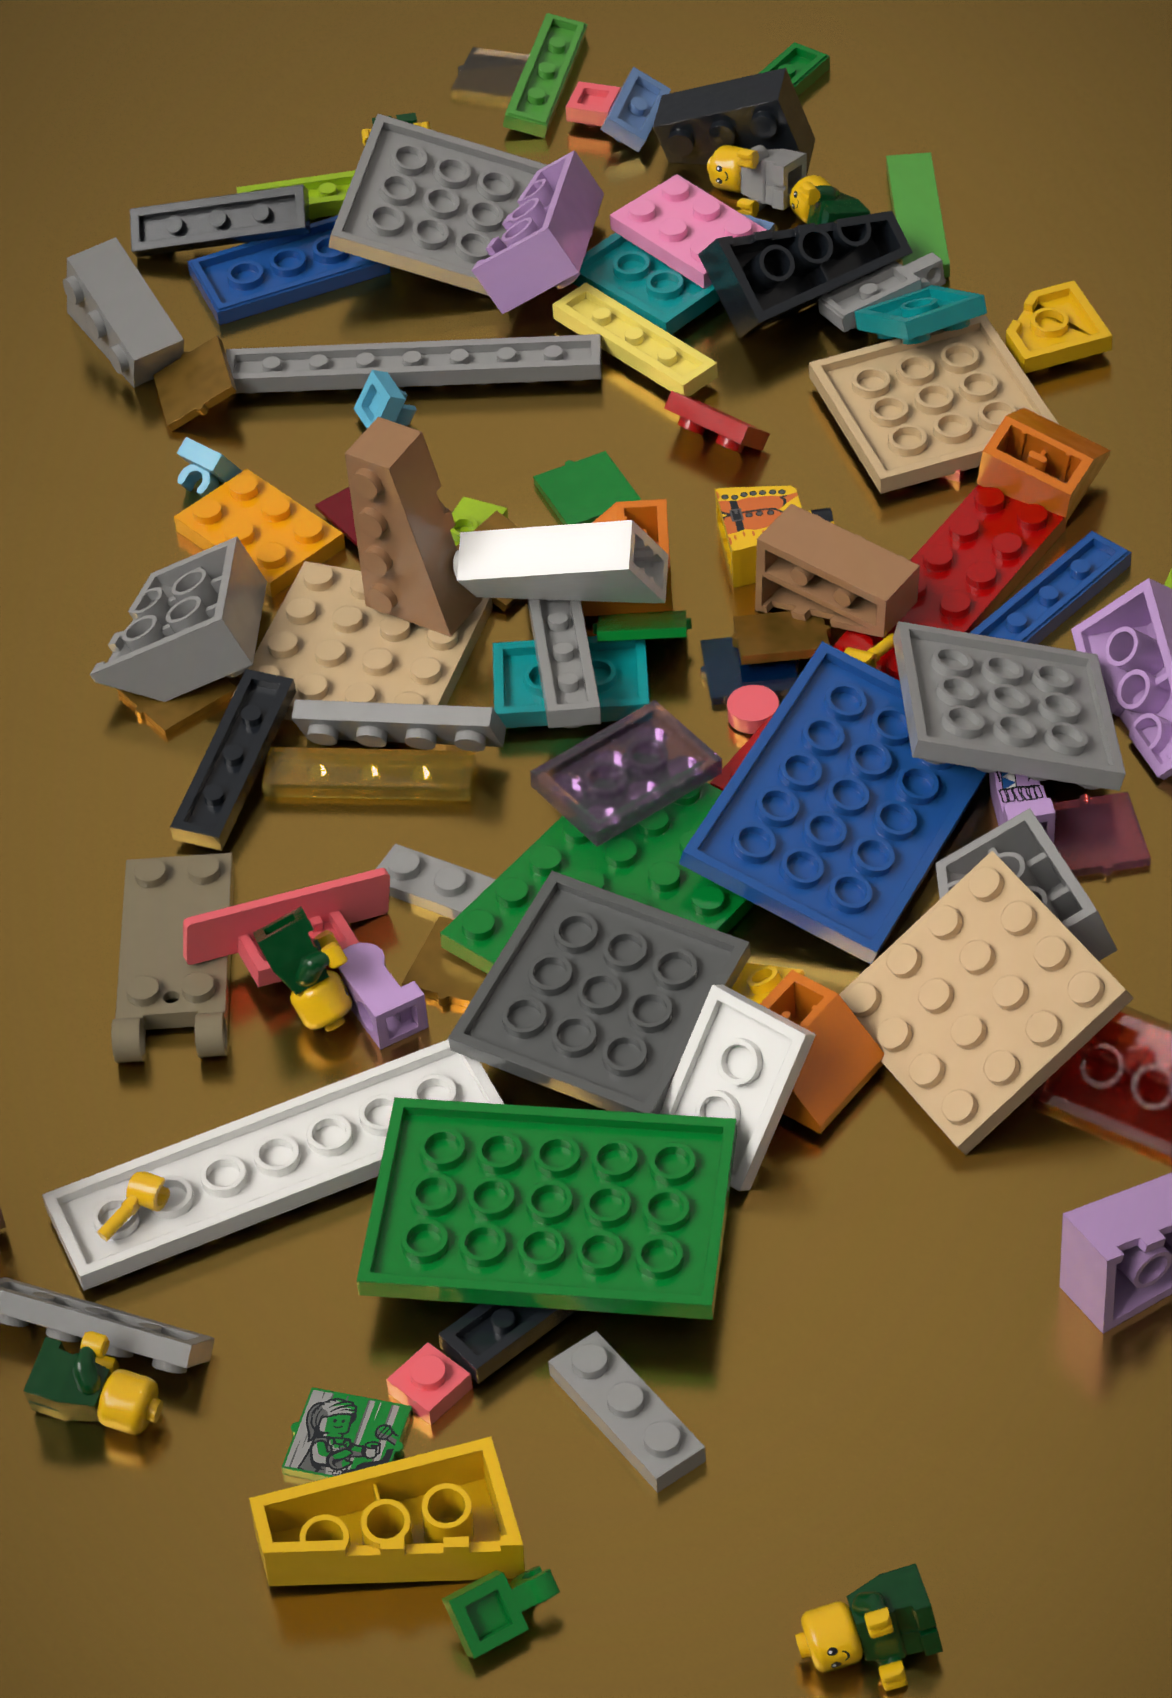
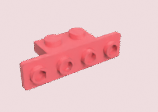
(326, 905)

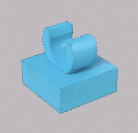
(383, 399)
(206, 465)

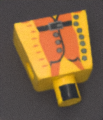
(744, 516)

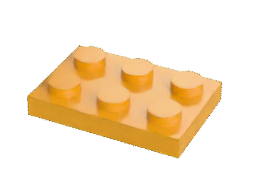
(268, 524)

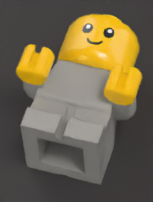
(758, 174)

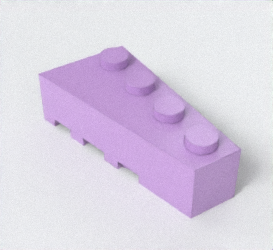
(543, 235)
(1119, 1253)

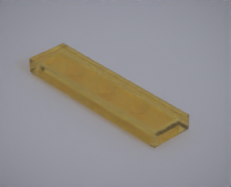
(369, 773)

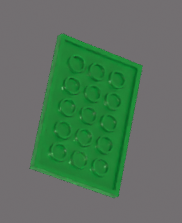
(633, 864)
(550, 1208)

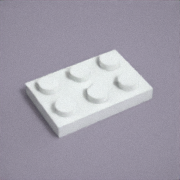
(739, 1068)

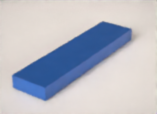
(1058, 591)

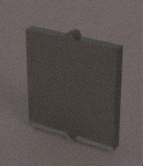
(489, 75)

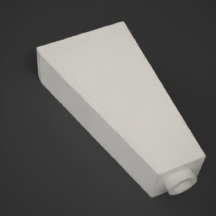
(564, 563)

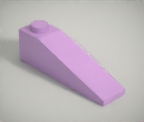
(1136, 666)

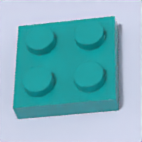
(921, 313)

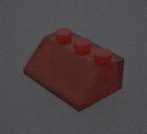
(1120, 1080)

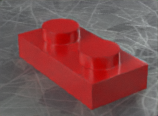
(731, 431)

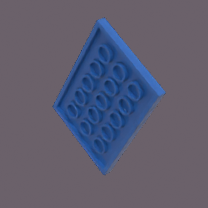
(833, 810)

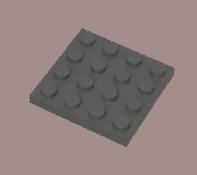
(597, 996)

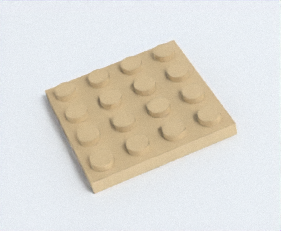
(924, 404)
(354, 652)
(982, 1001)

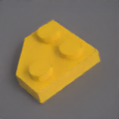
(1056, 329)

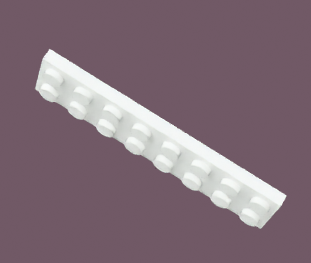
(255, 1165)

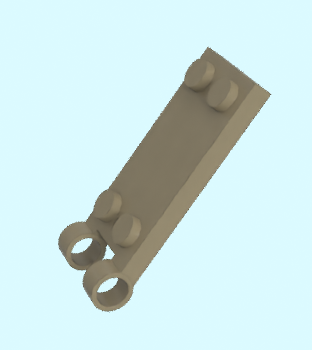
(153, 976)

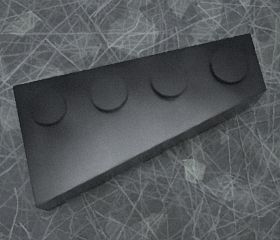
(790, 269)

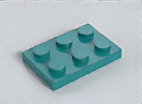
(644, 284)
(618, 674)

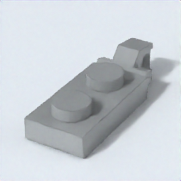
(880, 286)

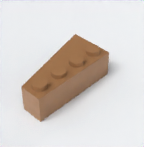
(404, 530)

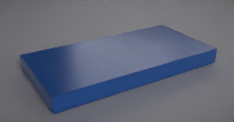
(277, 272)

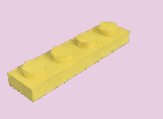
(635, 340)

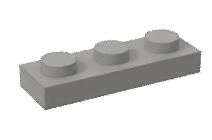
(627, 1411)

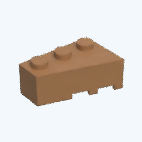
(832, 575)

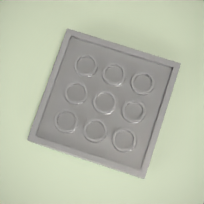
(429, 201)
(1007, 707)

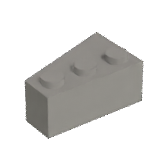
(120, 312)

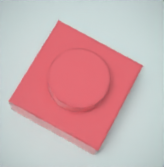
(591, 103)
(429, 1383)

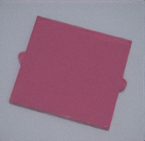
(1099, 834)

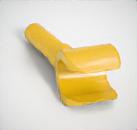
(874, 653)
(142, 1190)

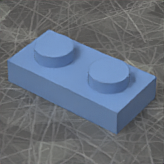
(634, 109)

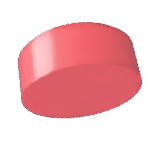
(750, 707)

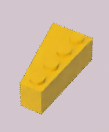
(394, 1523)

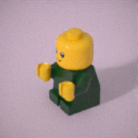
(819, 202)
(301, 963)
(91, 1387)
(883, 1622)

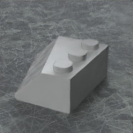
(189, 625)
(1039, 865)

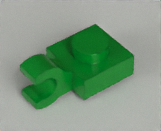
(492, 1608)

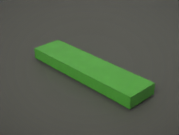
(545, 75)
(917, 205)

